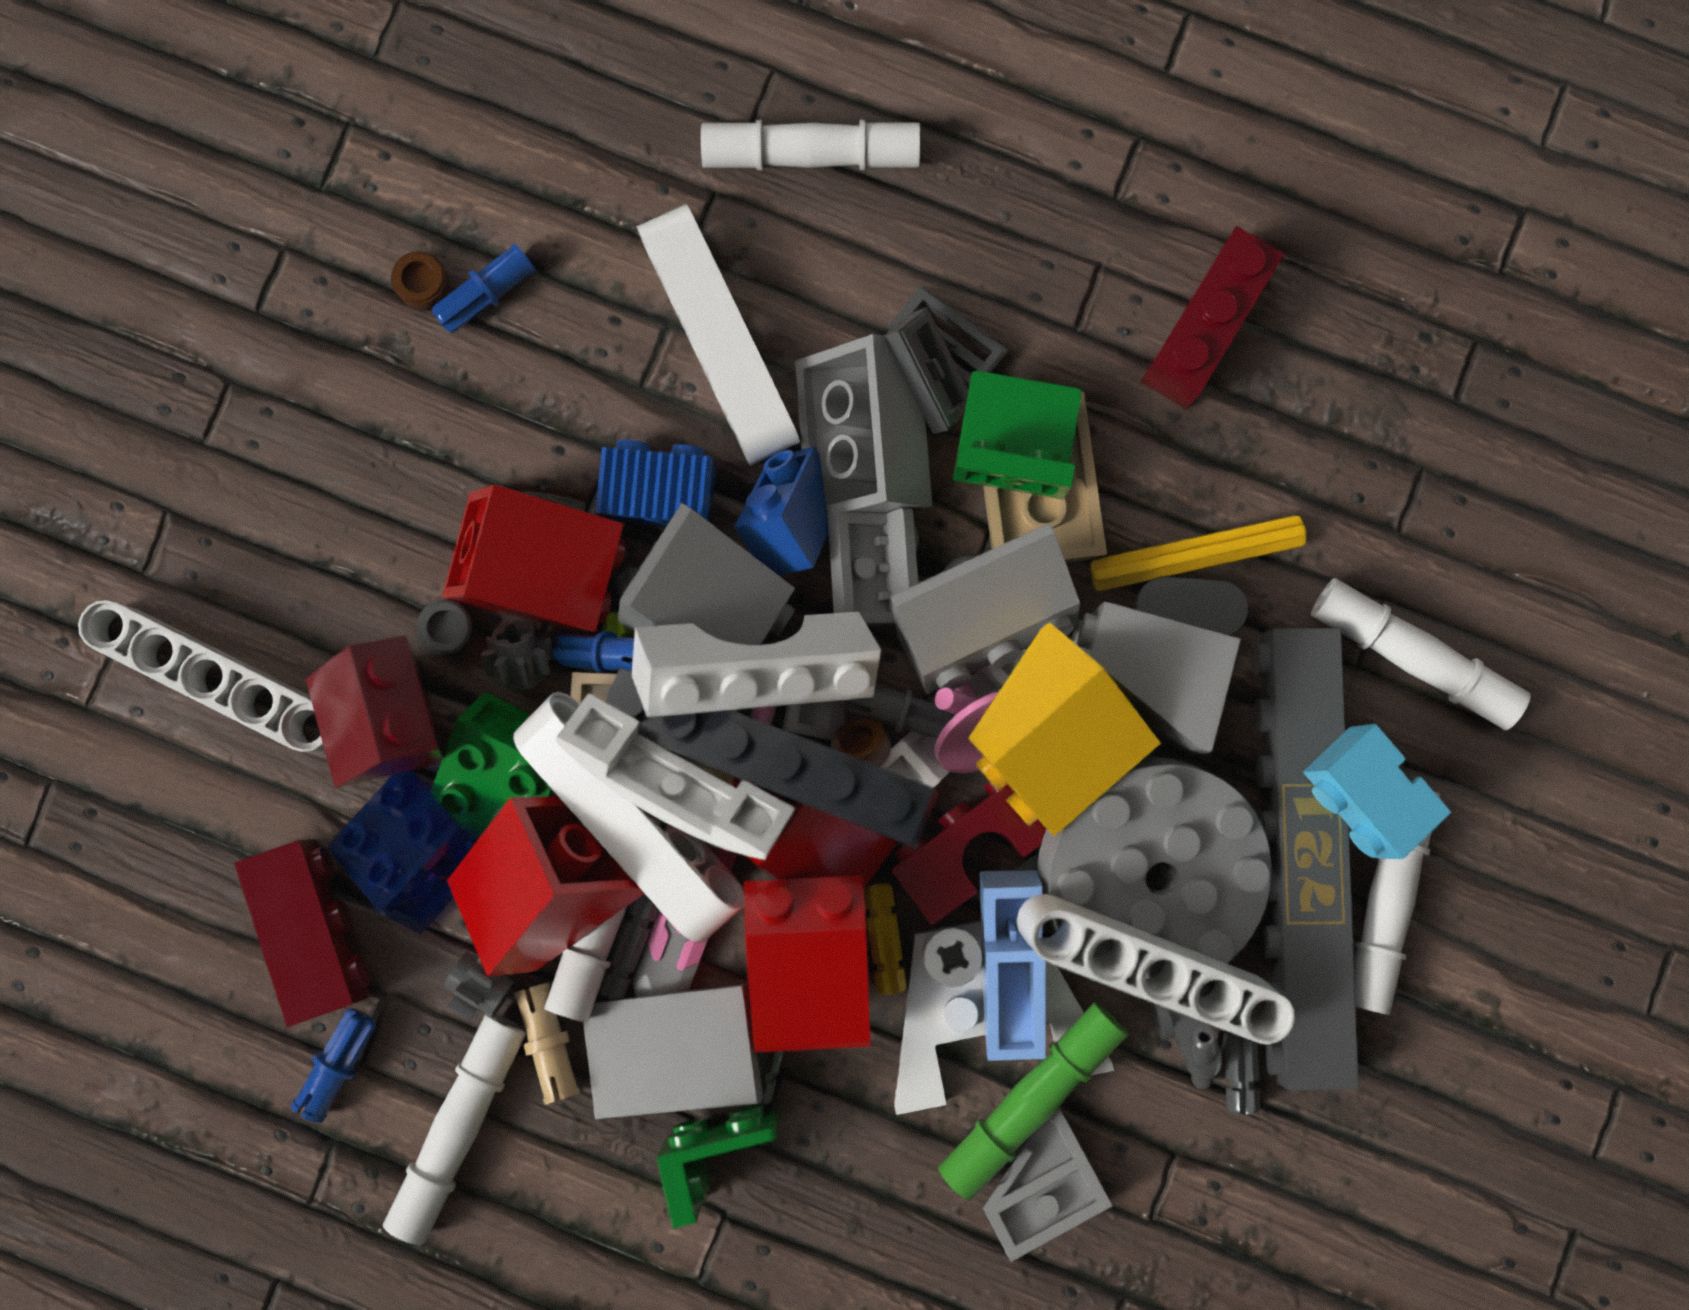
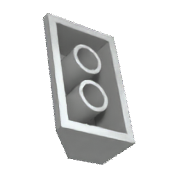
(864, 428)
(985, 609)

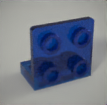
(404, 851)

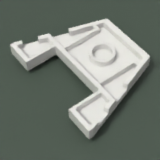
(951, 1014)

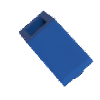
(786, 512)

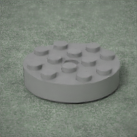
(1208, 851)

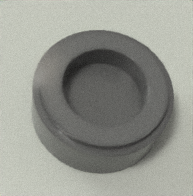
(446, 628)

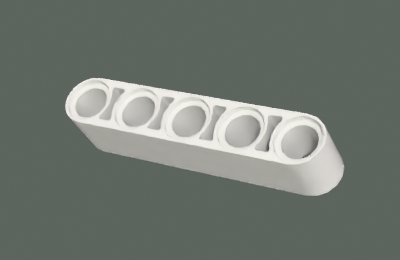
(718, 334)
(188, 668)
(665, 862)
(1177, 983)

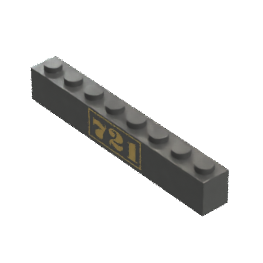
(1310, 860)

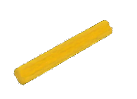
(1197, 553)

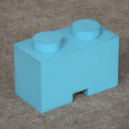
(1372, 795)

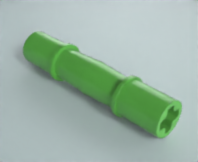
(1032, 1101)

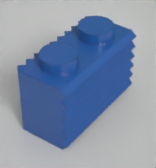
(651, 485)

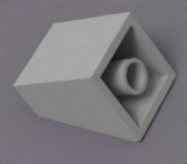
(706, 581)
(1165, 670)

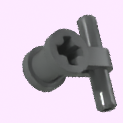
(1194, 1039)

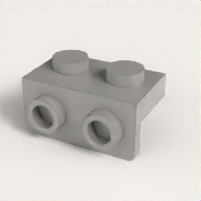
(872, 561)

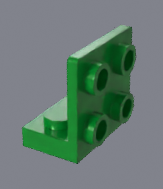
(1018, 435)
(484, 764)
(683, 1156)

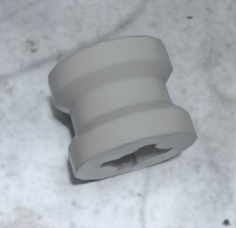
(947, 943)

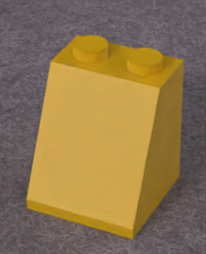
(1059, 733)

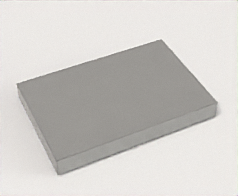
(672, 1052)

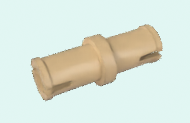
(546, 1044)

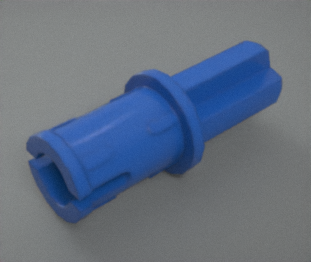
(483, 289)
(599, 652)
(334, 1065)

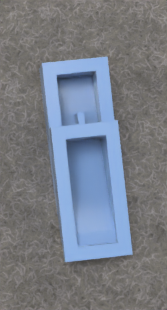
(1011, 969)

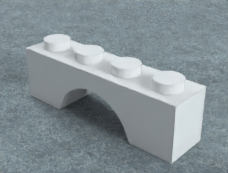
(693, 672)

